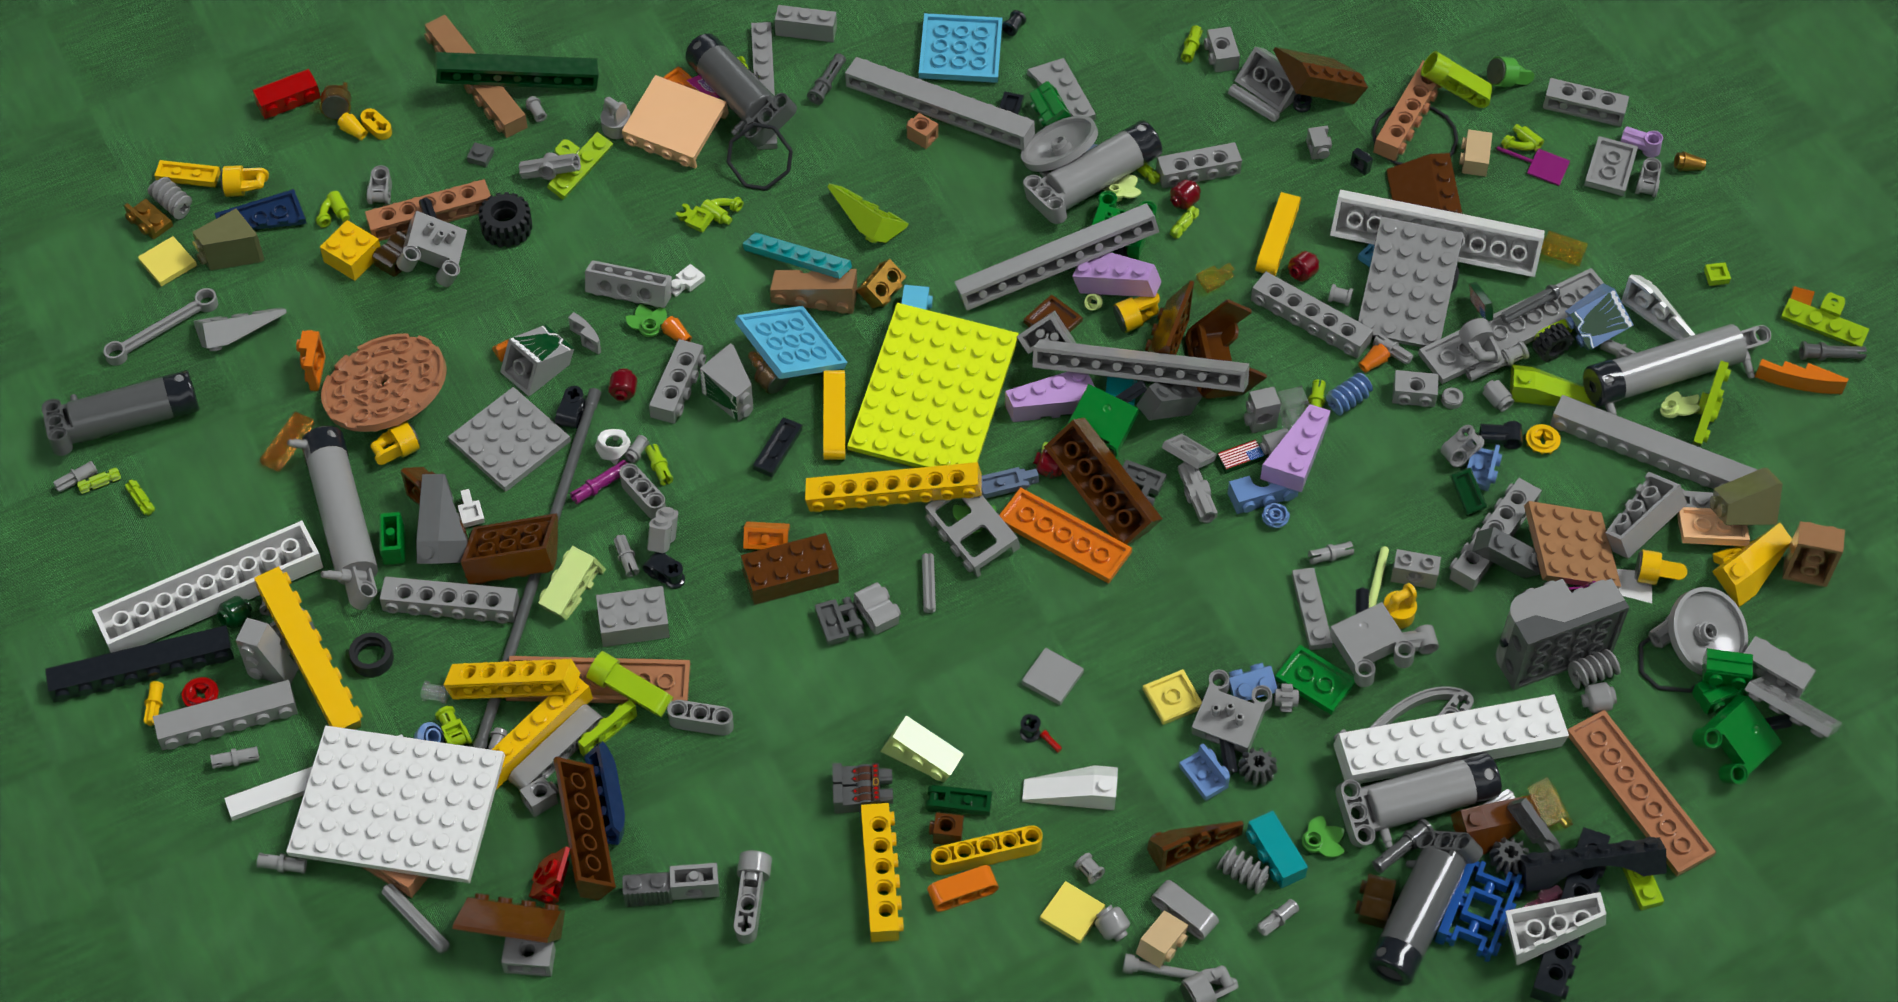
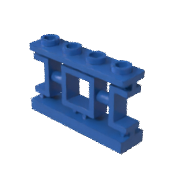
(1462, 902)

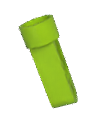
(1457, 79)
(608, 672)

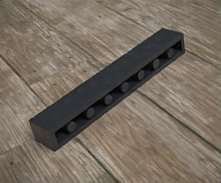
(139, 664)

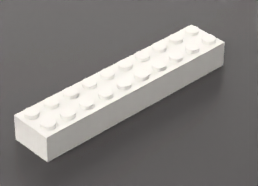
(1483, 241)
(201, 589)
(1441, 739)

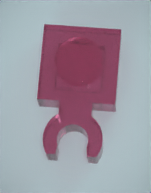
(1547, 895)

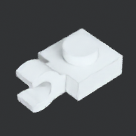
(687, 279)
(470, 510)

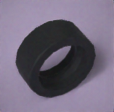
(373, 669)

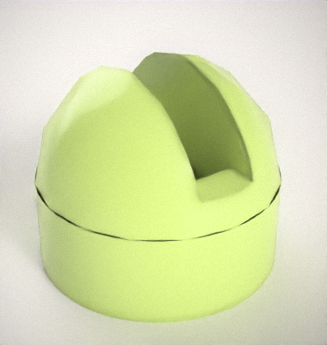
(1093, 306)

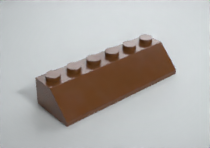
(1102, 482)
(585, 828)

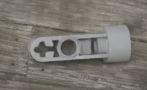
(754, 870)

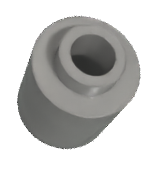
(1498, 395)

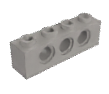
(1585, 102)
(1199, 164)
(628, 284)
(677, 381)

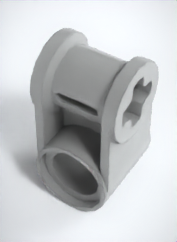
(1649, 177)
(379, 186)
(1461, 447)

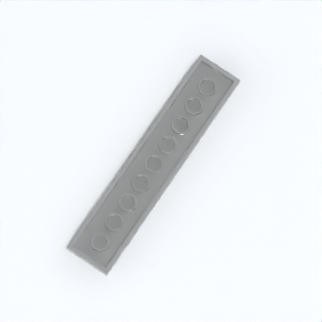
(1453, 359)

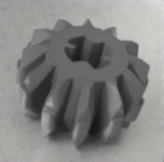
(1263, 773)
(1500, 854)

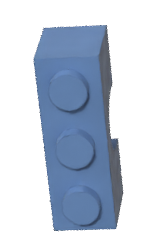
(1248, 496)

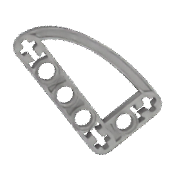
(1437, 693)

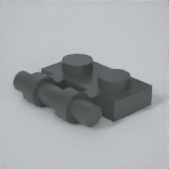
(1145, 478)
(832, 622)

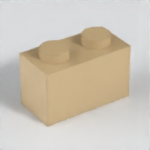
(1476, 152)
(1162, 939)

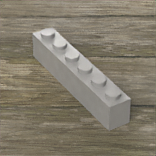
(225, 715)

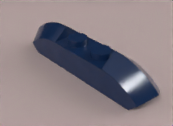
(608, 791)

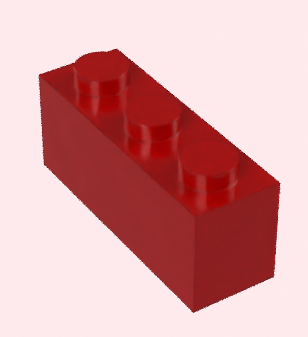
(286, 94)

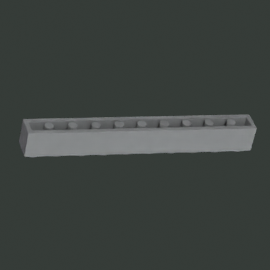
(940, 103)
(1056, 256)
(1141, 365)
(1645, 444)

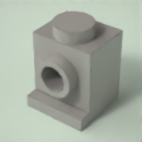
(1318, 142)

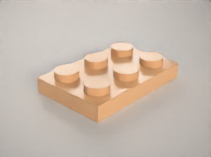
(1705, 527)

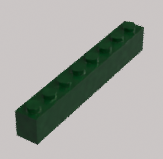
(516, 70)

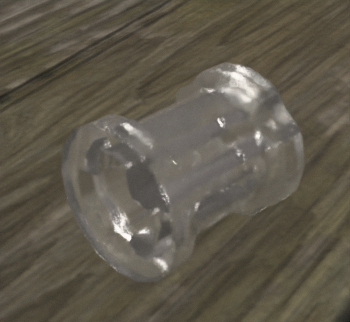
(434, 692)

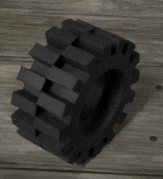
(1552, 342)

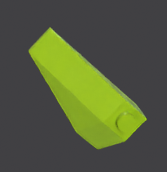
(867, 217)
(1542, 388)

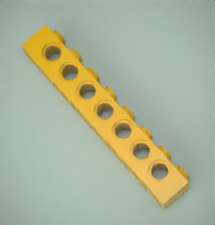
(884, 481)

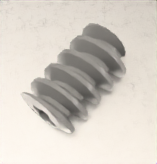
(170, 197)
(1593, 667)
(1244, 869)

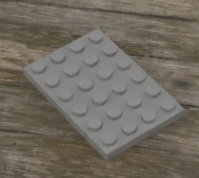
(1410, 281)

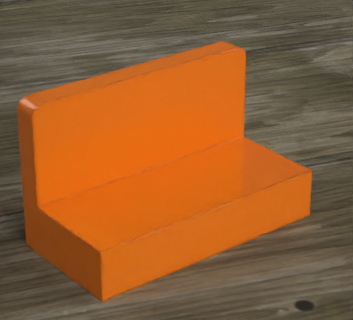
(764, 535)

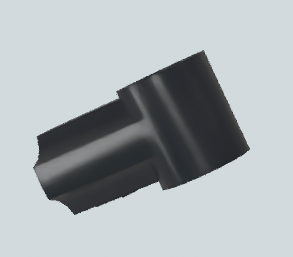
(1507, 434)

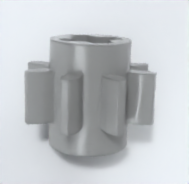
(1286, 697)

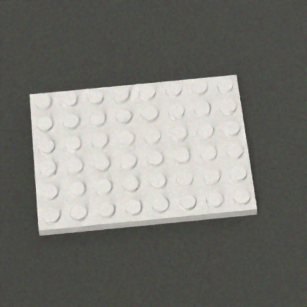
(396, 804)

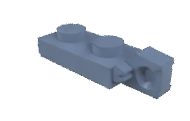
(1008, 481)

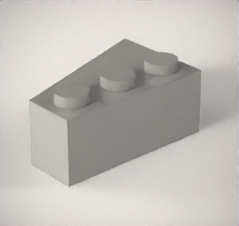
(263, 654)

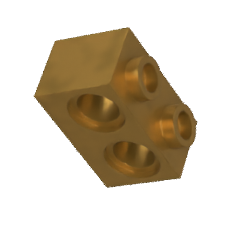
(879, 281)

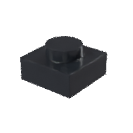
(1361, 161)

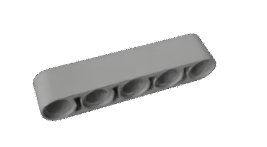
(560, 743)

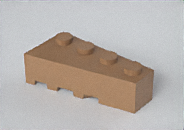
(815, 290)

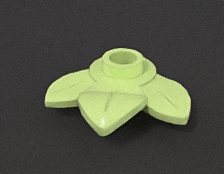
(1125, 187)
(1678, 405)

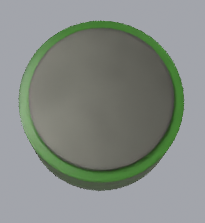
(1507, 72)

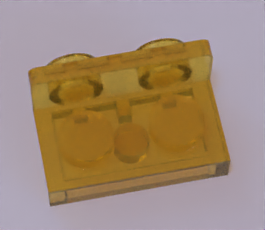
(1564, 248)
(1549, 803)

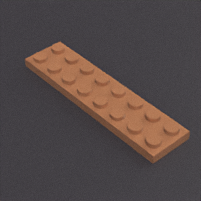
(666, 674)
(1640, 791)

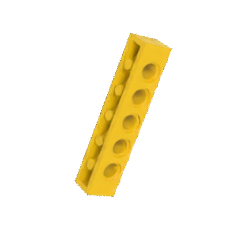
(512, 679)
(881, 927)

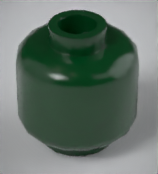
(234, 612)

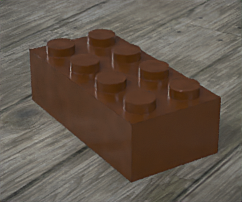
(790, 568)

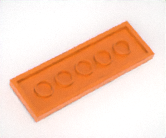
(1065, 535)

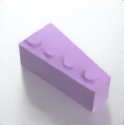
(1117, 276)
(1047, 397)
(1296, 452)

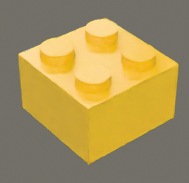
(350, 250)

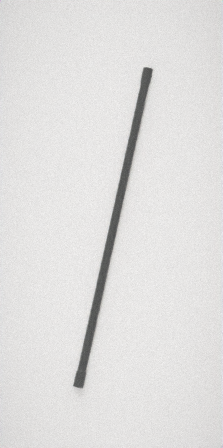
(533, 580)

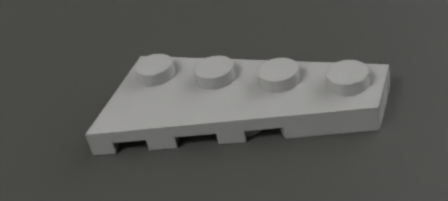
(1062, 78)

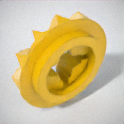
(1551, 437)

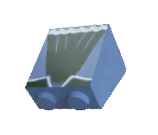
(1598, 317)

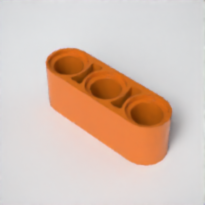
(962, 888)

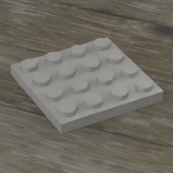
(509, 439)
(1799, 710)

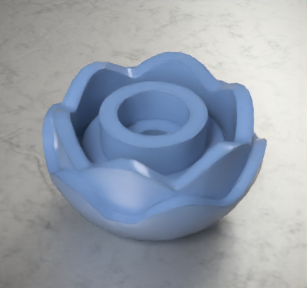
(1275, 510)

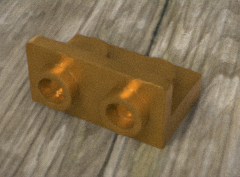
(148, 219)

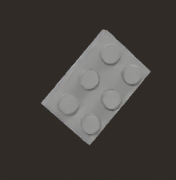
(1611, 166)

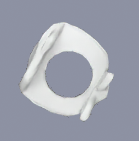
(608, 452)

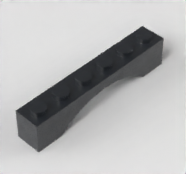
(1547, 868)

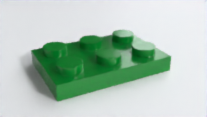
(1316, 679)

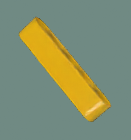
(1278, 233)
(834, 415)
(994, 842)

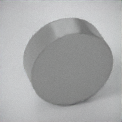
(1452, 398)

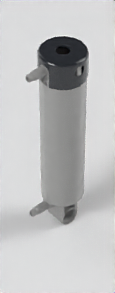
(1671, 363)
(340, 513)

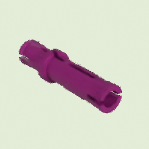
(592, 486)

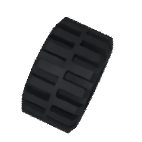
(503, 207)

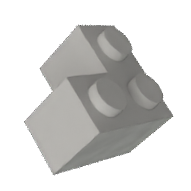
(1048, 328)

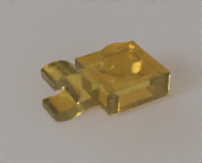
(1214, 278)

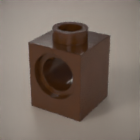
(951, 821)

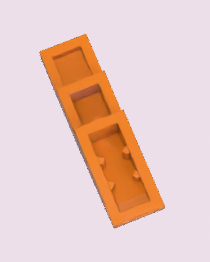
(1795, 377)

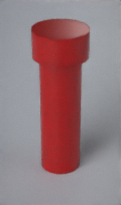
(1045, 736)

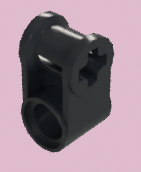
(570, 408)
(665, 570)

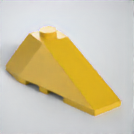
(1751, 566)

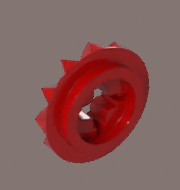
(202, 685)

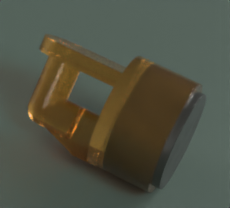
(335, 101)
(765, 376)

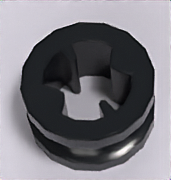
(1302, 107)

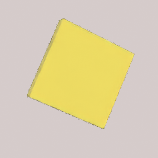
(167, 261)
(1172, 697)
(1072, 912)

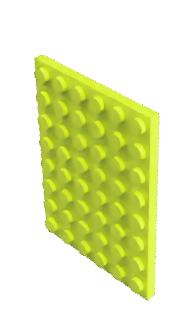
(933, 389)

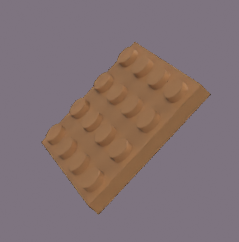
(1570, 544)

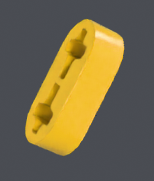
(379, 121)

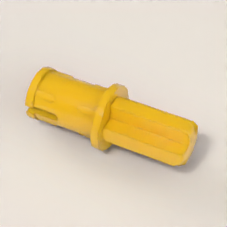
(153, 702)

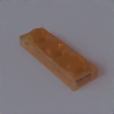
(278, 451)

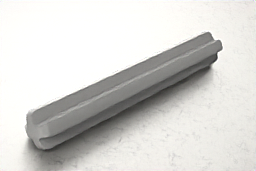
(418, 921)

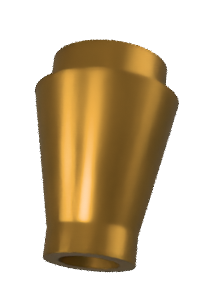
(1688, 162)

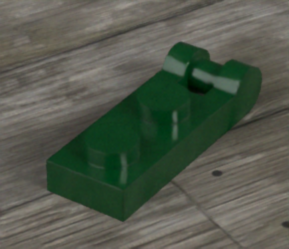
(959, 800)

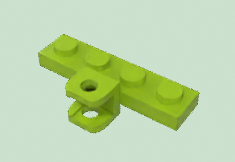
(589, 156)
(1826, 320)
(1711, 404)

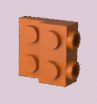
(311, 357)

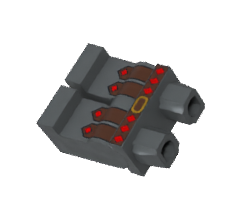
(860, 786)

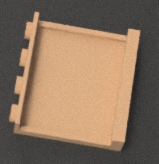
(673, 121)

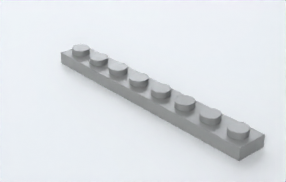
(764, 64)

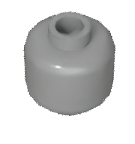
(1599, 697)
(1112, 923)

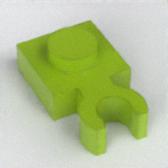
(696, 218)

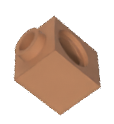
(922, 130)

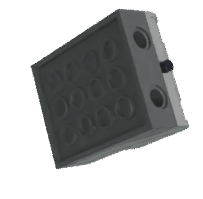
(1555, 627)

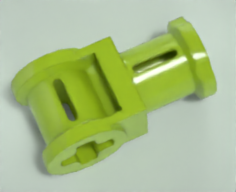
(453, 730)

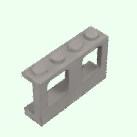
(981, 515)

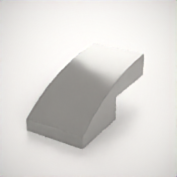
(588, 335)

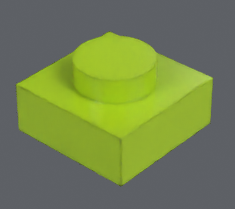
(1717, 274)

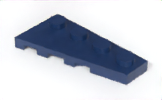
(271, 211)

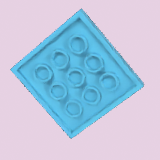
(960, 48)
(790, 342)

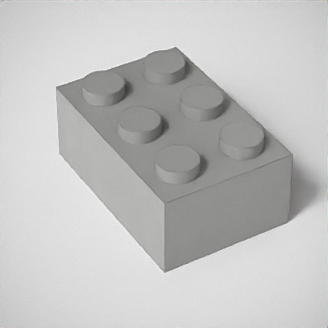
(632, 616)

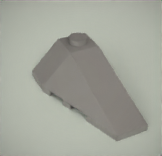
(221, 331)

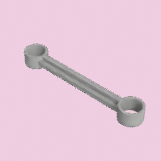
(160, 326)

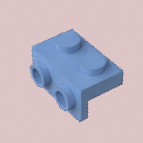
(1483, 466)
(1243, 683)
(1205, 772)

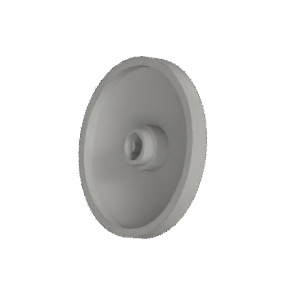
(1060, 143)
(1703, 621)

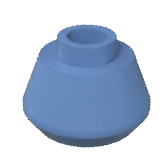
(429, 731)

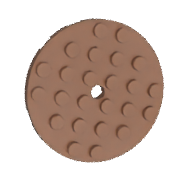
(412, 374)

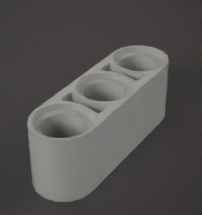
(639, 483)
(692, 710)
(1186, 908)

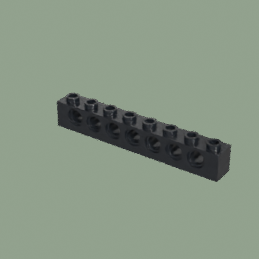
(1544, 987)

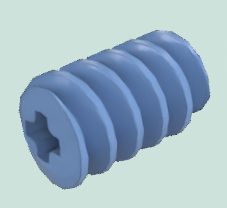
(1349, 393)

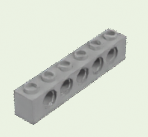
(1311, 315)
(1521, 492)
(440, 592)

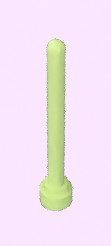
(1378, 575)

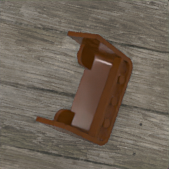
(1211, 340)

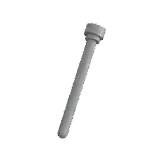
(1132, 964)

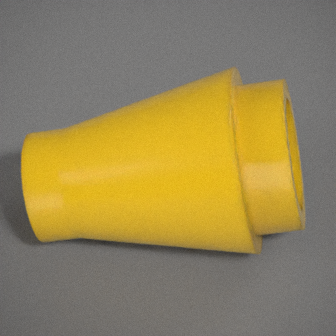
(350, 125)

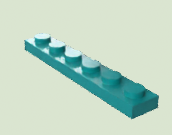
(797, 255)

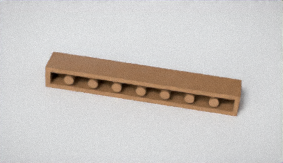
(494, 99)

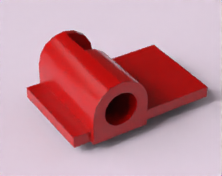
(550, 877)

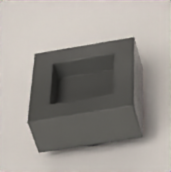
(480, 154)

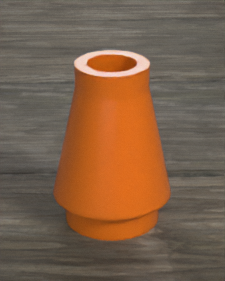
(673, 328)
(1375, 357)

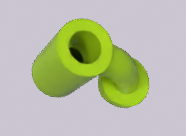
(1529, 139)
(339, 207)
(721, 215)

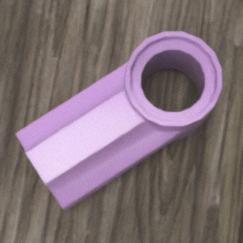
(1648, 142)

